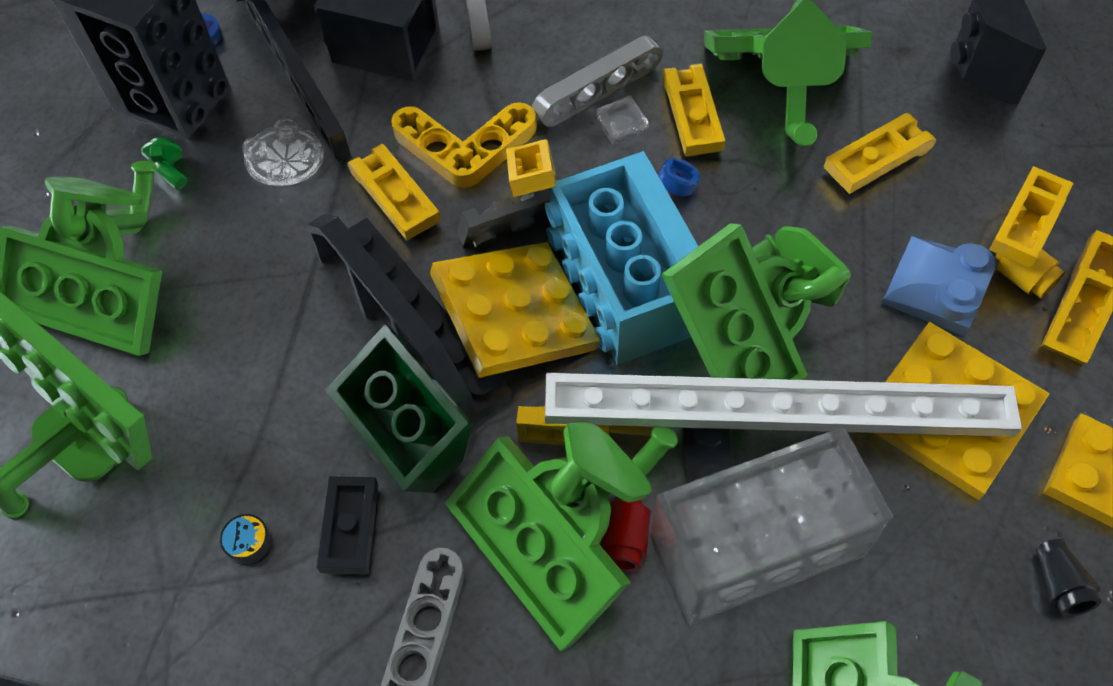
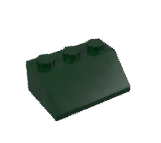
(402, 413)

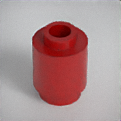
(627, 534)

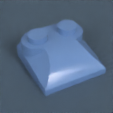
(941, 283)

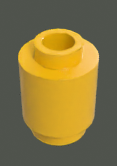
(1036, 280)

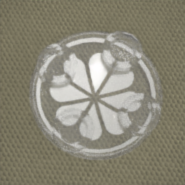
(283, 154)

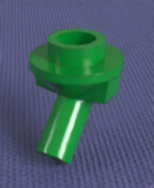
(164, 154)

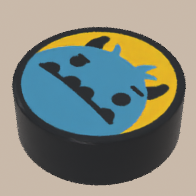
(245, 539)

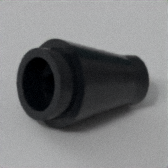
(1066, 580)

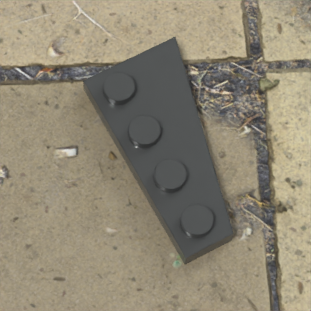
(501, 216)

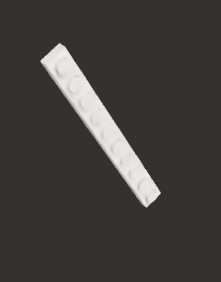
(781, 404)

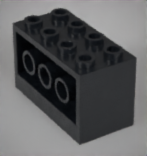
(150, 58)

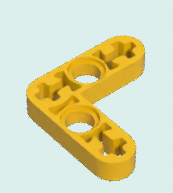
(461, 152)

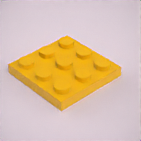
(513, 308)
(961, 459)

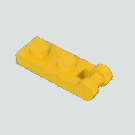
(694, 110)
(879, 152)
(395, 192)

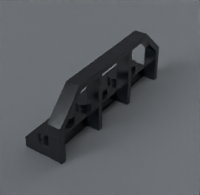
(387, 283)

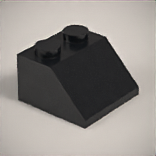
(998, 48)

